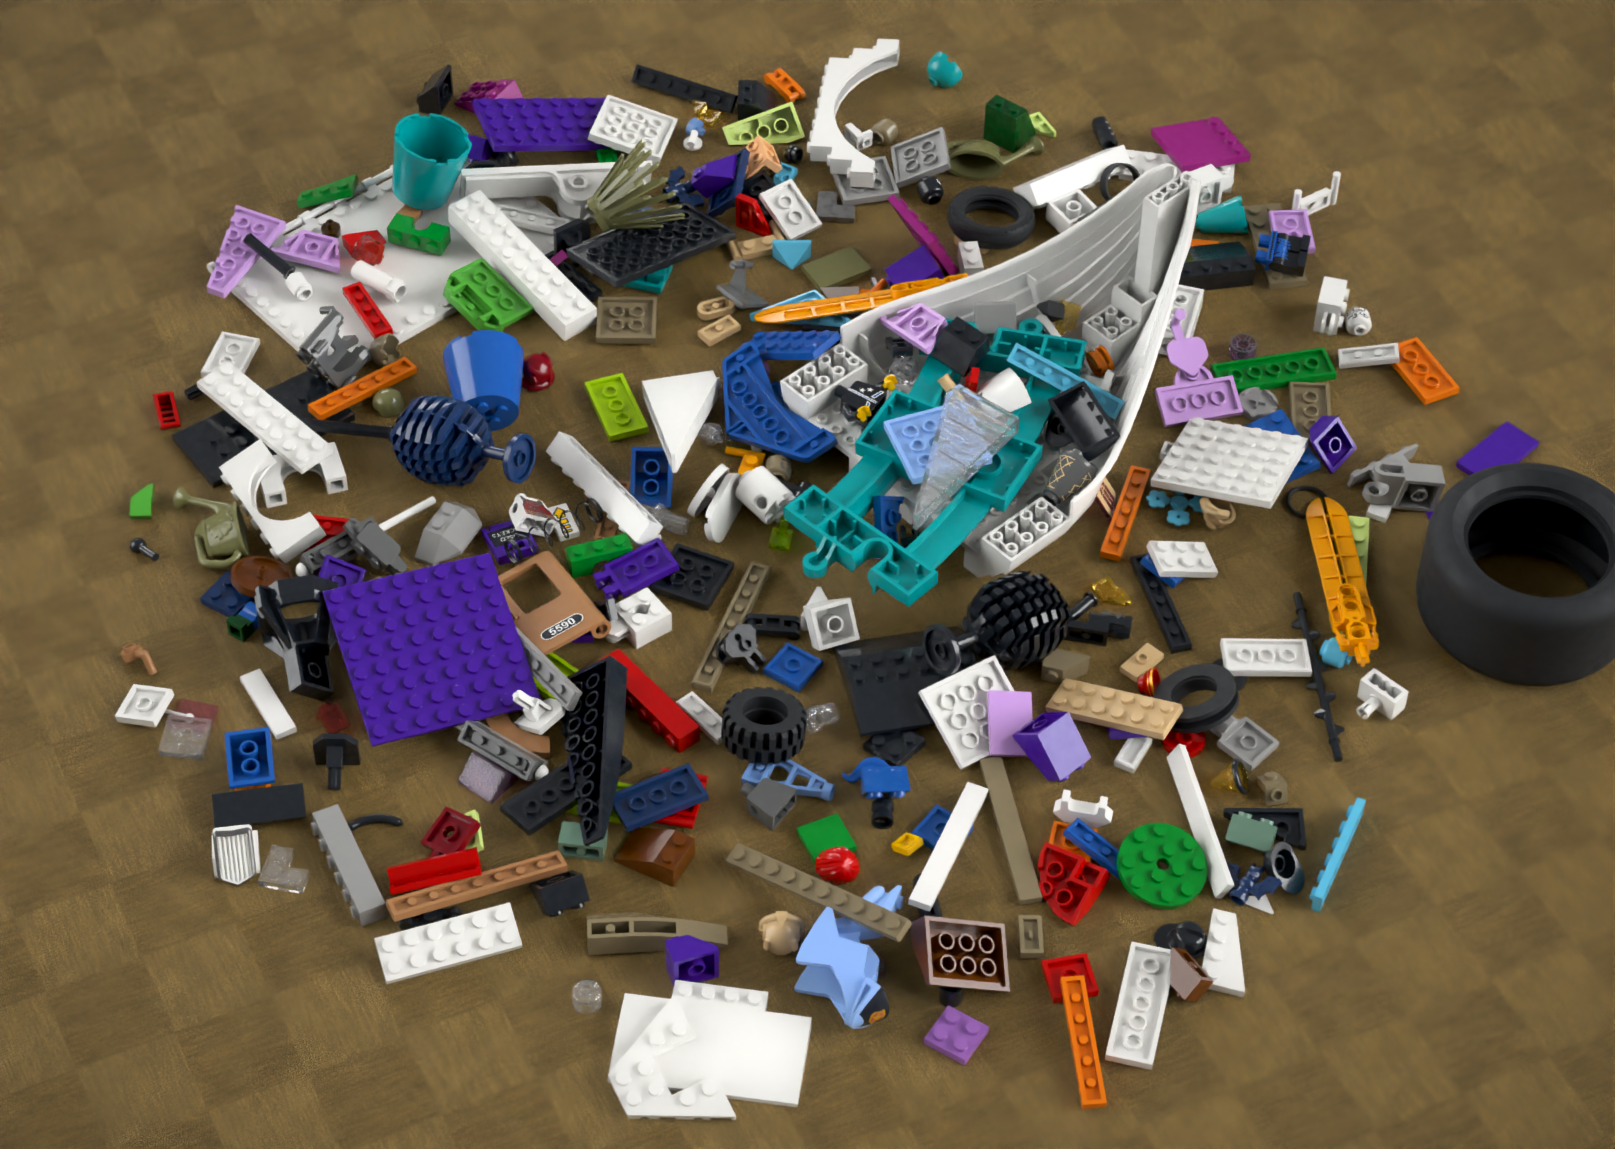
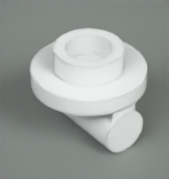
(693, 142)

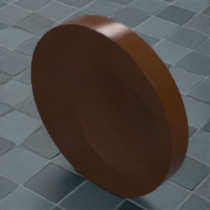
(256, 571)

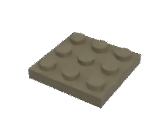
(626, 320)

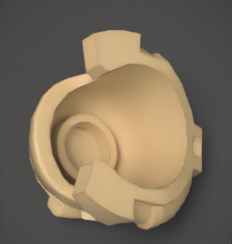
(1217, 512)
(781, 932)

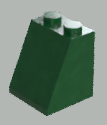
(1007, 124)

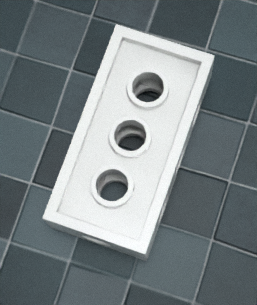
(1189, 300)

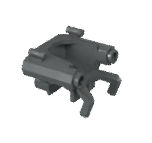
(341, 364)

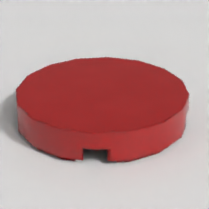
(1193, 741)

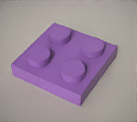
(956, 1035)

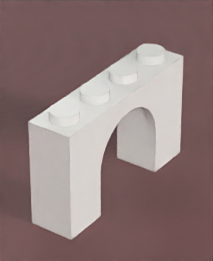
(329, 469)

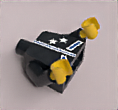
(863, 399)

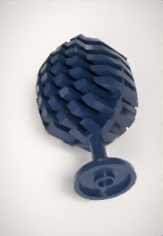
(451, 443)

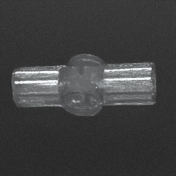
(669, 521)

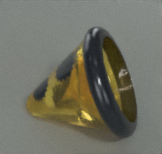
(1233, 778)

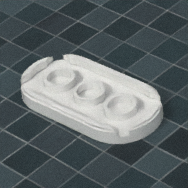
(723, 509)

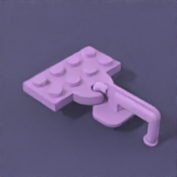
(1192, 395)

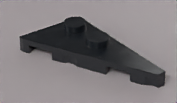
(1288, 821)

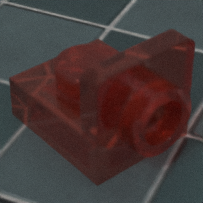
(332, 717)

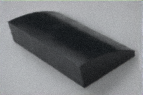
(1084, 420)

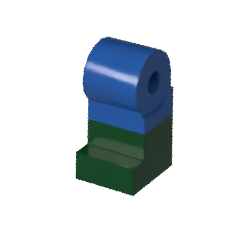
(245, 621)

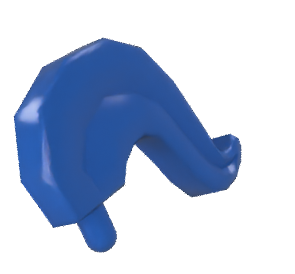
(868, 762)

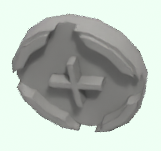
(1257, 403)

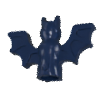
(682, 189)
(1246, 885)

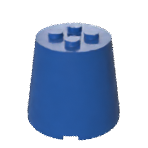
(486, 374)

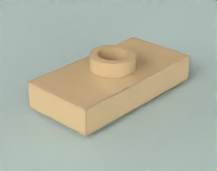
(719, 330)
(1141, 661)

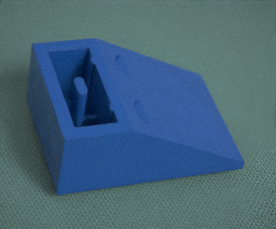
(884, 780)

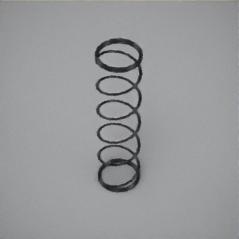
(545, 533)

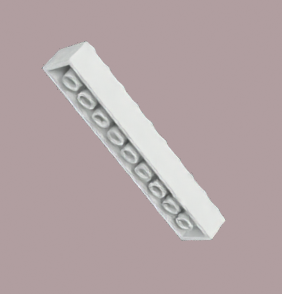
(522, 265)

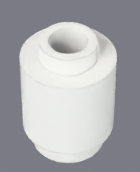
(299, 286)

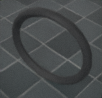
(1298, 489)

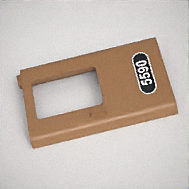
(561, 618)

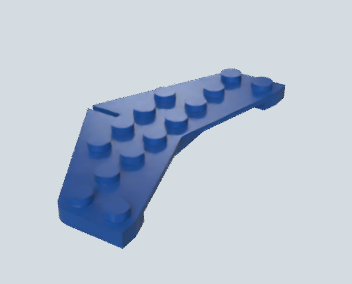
(757, 416)

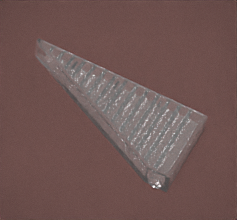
(964, 440)

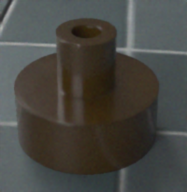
(331, 228)

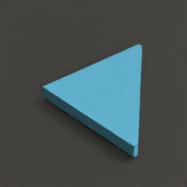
(833, 320)

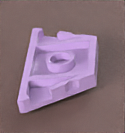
(311, 250)
(917, 325)

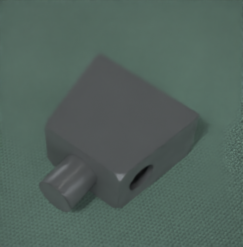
(769, 801)

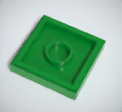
(825, 834)

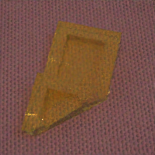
(709, 117)
(1070, 317)

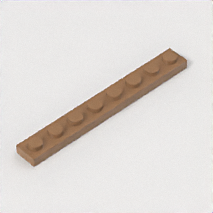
(477, 886)

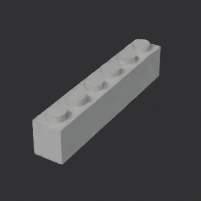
(349, 865)

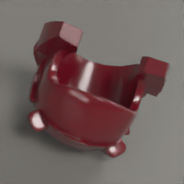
(537, 372)

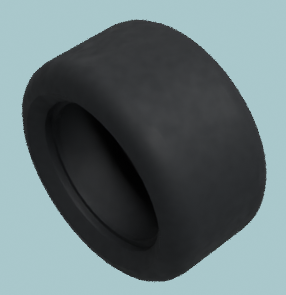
(1503, 630)

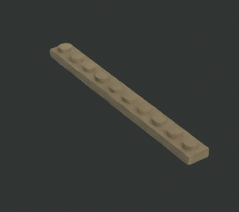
(819, 892)

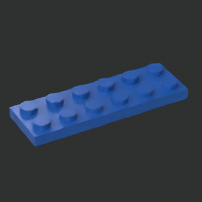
(793, 345)

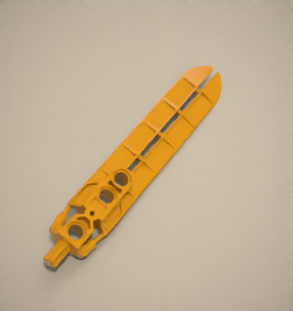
(849, 303)
(1347, 602)

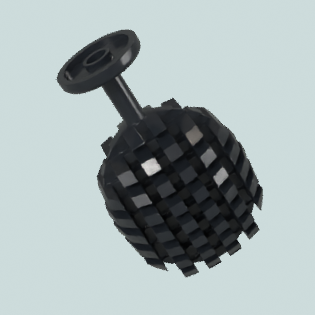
(1010, 618)

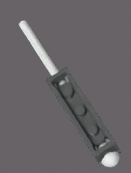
(340, 545)
(502, 750)

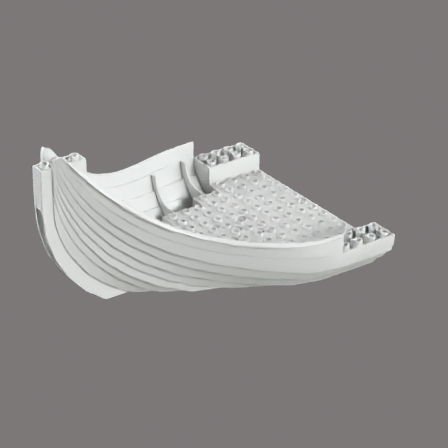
(1115, 265)

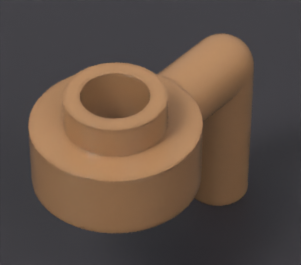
(133, 652)

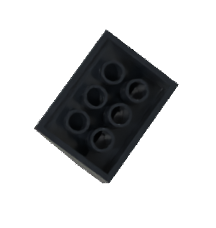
(1218, 266)

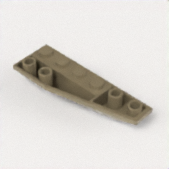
(645, 933)

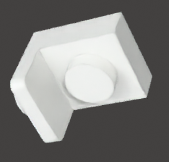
(856, 138)

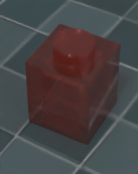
(368, 250)

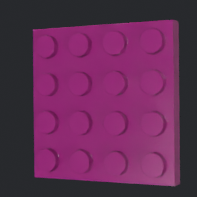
(923, 236)

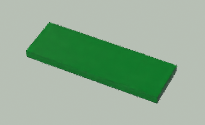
(1278, 369)

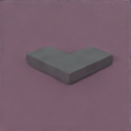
(831, 212)

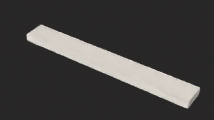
(1200, 820)
(948, 846)

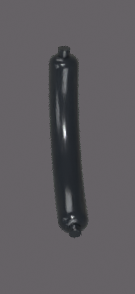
(375, 818)

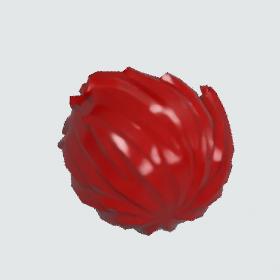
(837, 865)

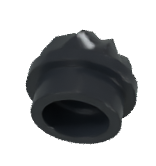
(793, 154)

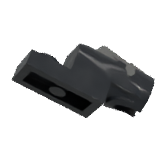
(1099, 628)

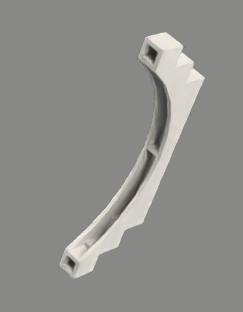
(839, 79)

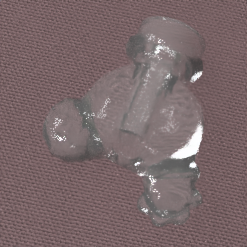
(712, 434)

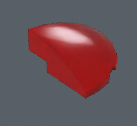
(1069, 882)

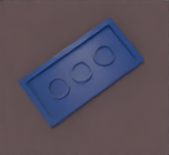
(1280, 422)

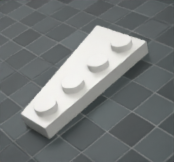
(1223, 954)

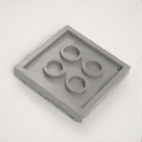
(920, 157)
(883, 186)

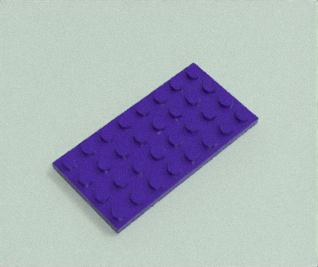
(539, 123)

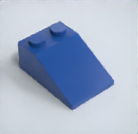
(651, 476)
(249, 757)

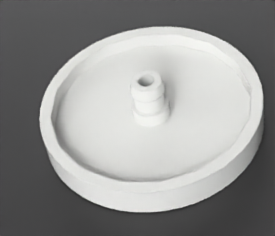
(707, 491)

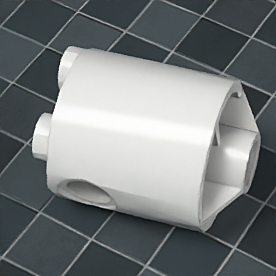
(763, 494)

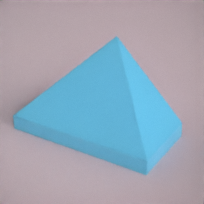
(791, 252)

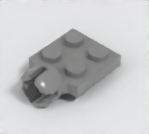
(1245, 741)

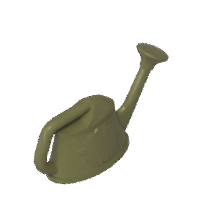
(982, 159)
(221, 533)

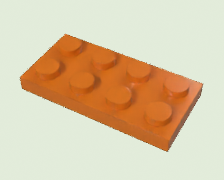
(1423, 372)

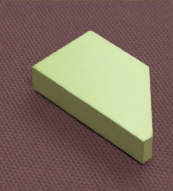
(1041, 125)

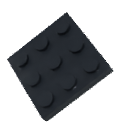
(698, 579)

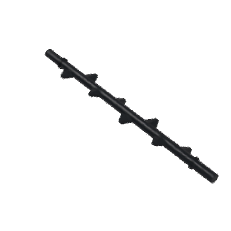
(1318, 683)

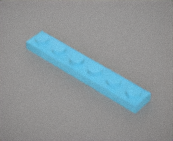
(1060, 377)
(1335, 859)

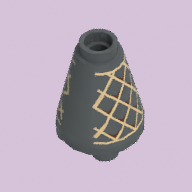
(1069, 476)

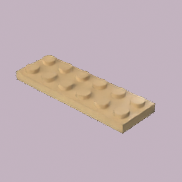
(1115, 708)

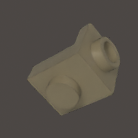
(1274, 788)

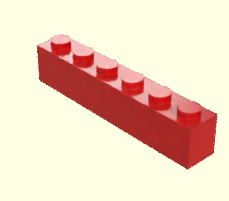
(657, 707)

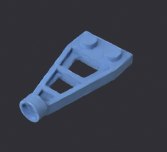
(756, 772)

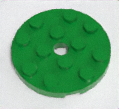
(1158, 887)

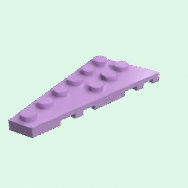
(237, 257)

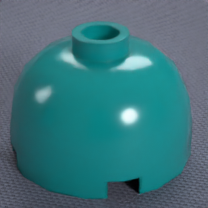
(943, 72)

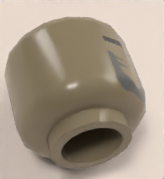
(780, 467)

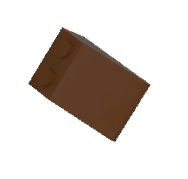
(657, 853)

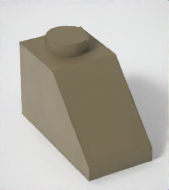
(1063, 665)

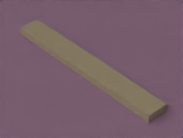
(740, 606)
(1010, 831)

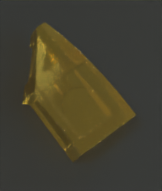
(1109, 593)

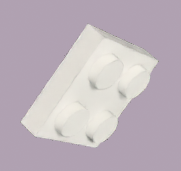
(144, 705)

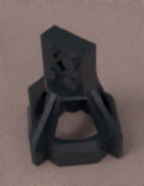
(299, 641)

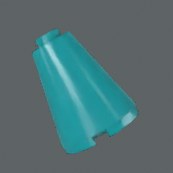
(1223, 218)

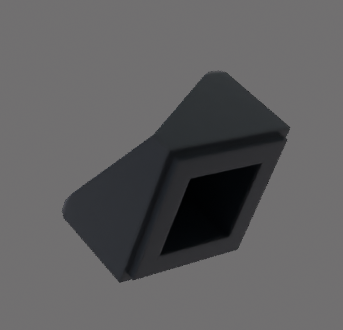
(1052, 310)

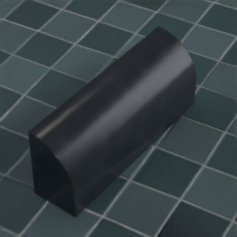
(259, 805)

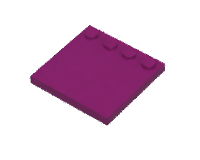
(1200, 144)

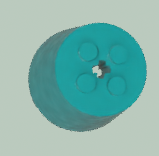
(428, 159)

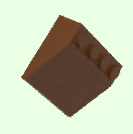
(961, 953)

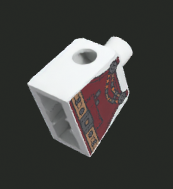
(531, 512)

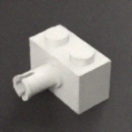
(1381, 695)

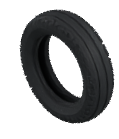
(991, 198)

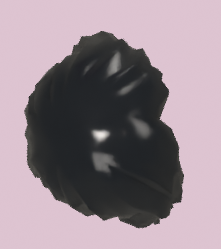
(505, 159)

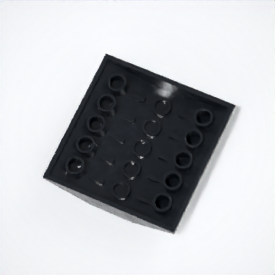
(886, 679)

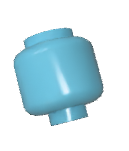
(1332, 655)

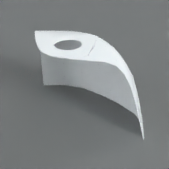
(1005, 390)

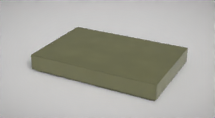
(836, 268)

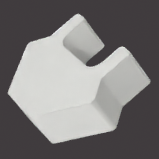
(1092, 814)

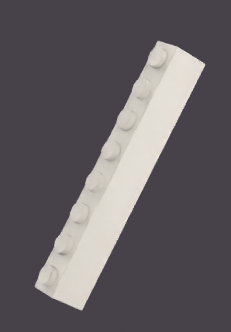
(604, 488)

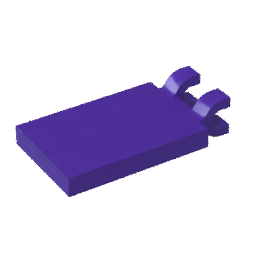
(636, 570)

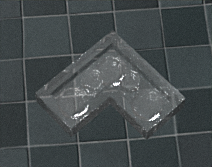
(278, 873)

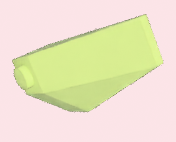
(773, 125)

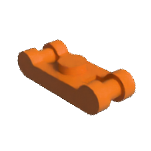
(785, 85)

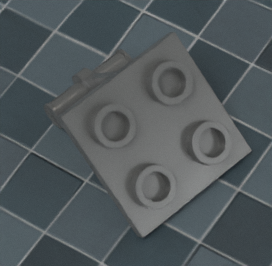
(737, 290)

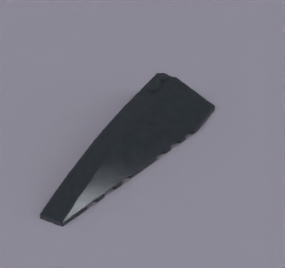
(596, 743)

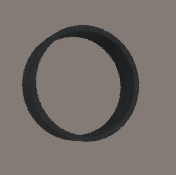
(1106, 173)

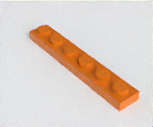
(362, 388)
(1125, 513)
(1083, 1042)

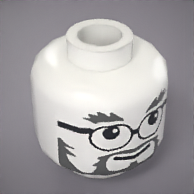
(1358, 321)

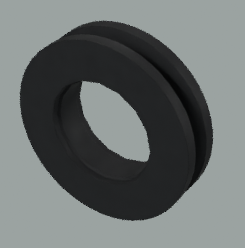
(1198, 678)

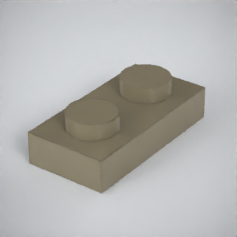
(1030, 936)

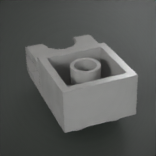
(1405, 485)

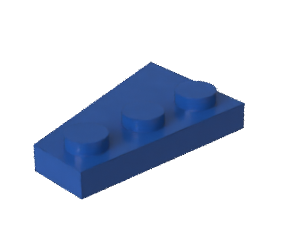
(887, 515)

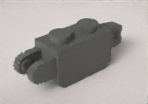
(375, 546)

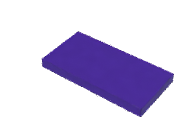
(1501, 447)

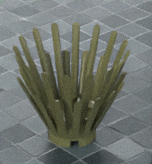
(621, 195)

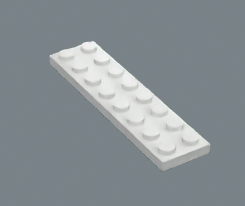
(265, 417)

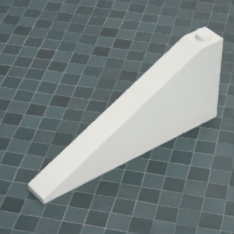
(680, 409)

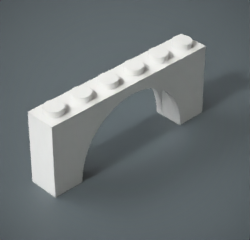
(287, 536)

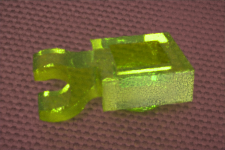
(781, 537)

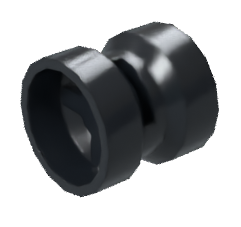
(882, 813)

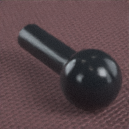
(139, 545)

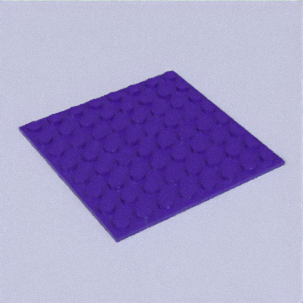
(430, 648)

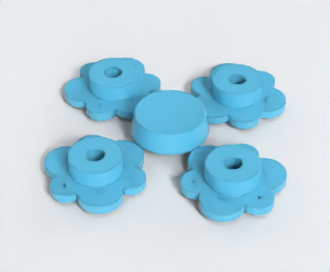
(1177, 503)

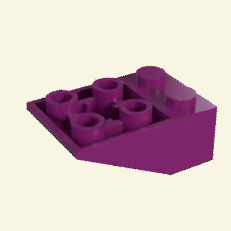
(490, 90)

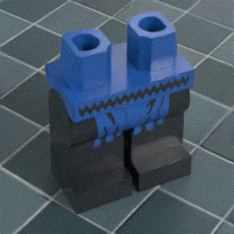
(1285, 253)

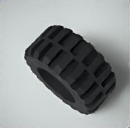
(763, 725)

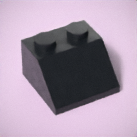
(436, 92)
(753, 99)
(961, 346)
(560, 893)

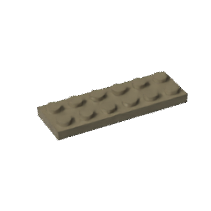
(1258, 224)

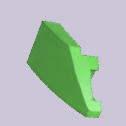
(142, 503)

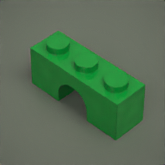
(431, 240)
(584, 556)

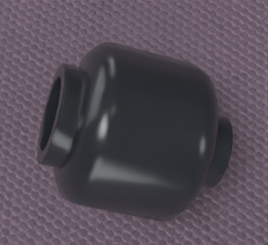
(930, 190)

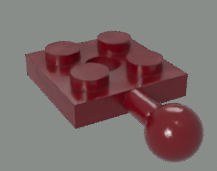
(449, 821)

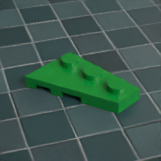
(333, 191)

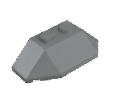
(448, 533)

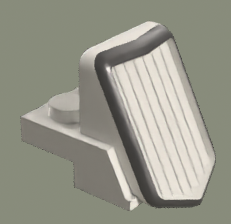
(235, 854)

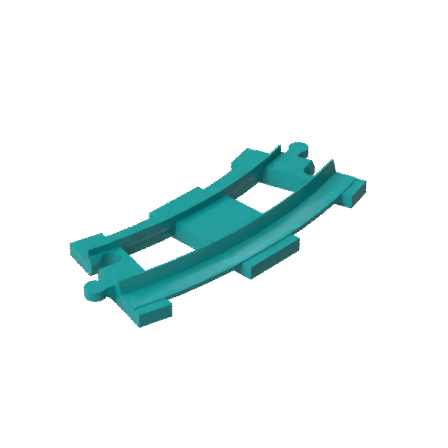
(910, 572)

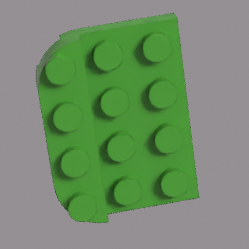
(485, 297)

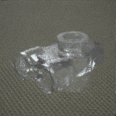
(820, 715)

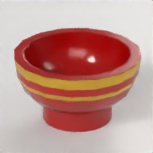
(1149, 682)

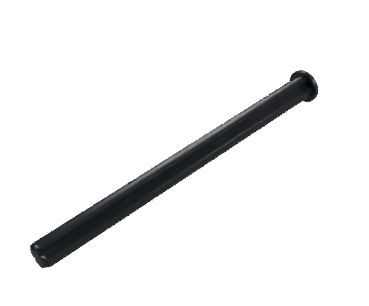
(344, 428)

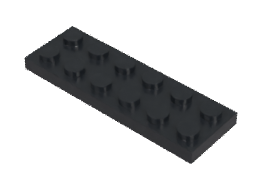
(546, 799)

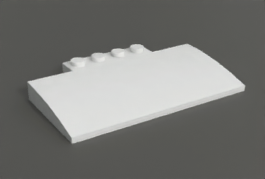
(748, 1049)

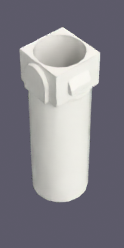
(378, 280)

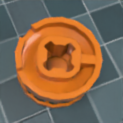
(1099, 361)

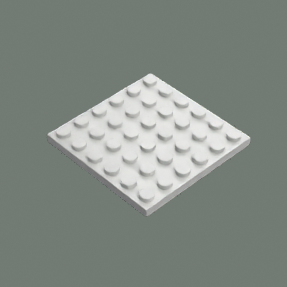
(1230, 462)

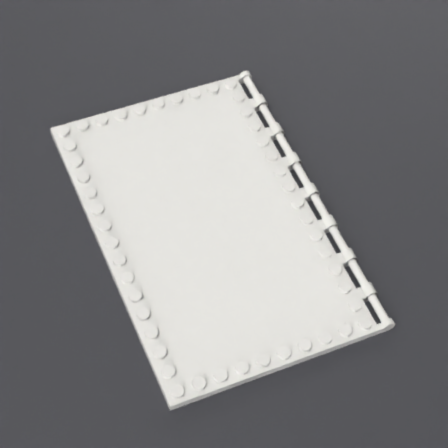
(424, 273)

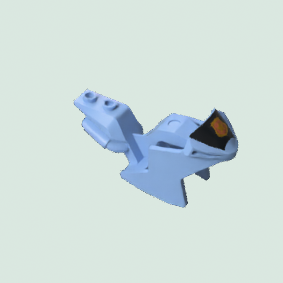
(843, 966)

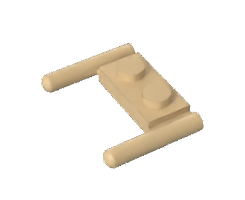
(755, 247)

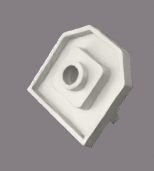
(537, 714)

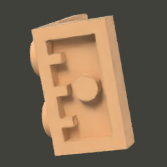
(761, 155)

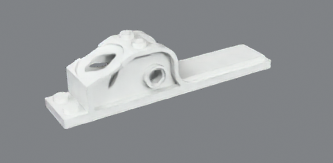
(543, 180)

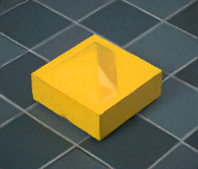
(907, 844)

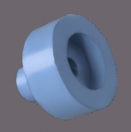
(695, 124)

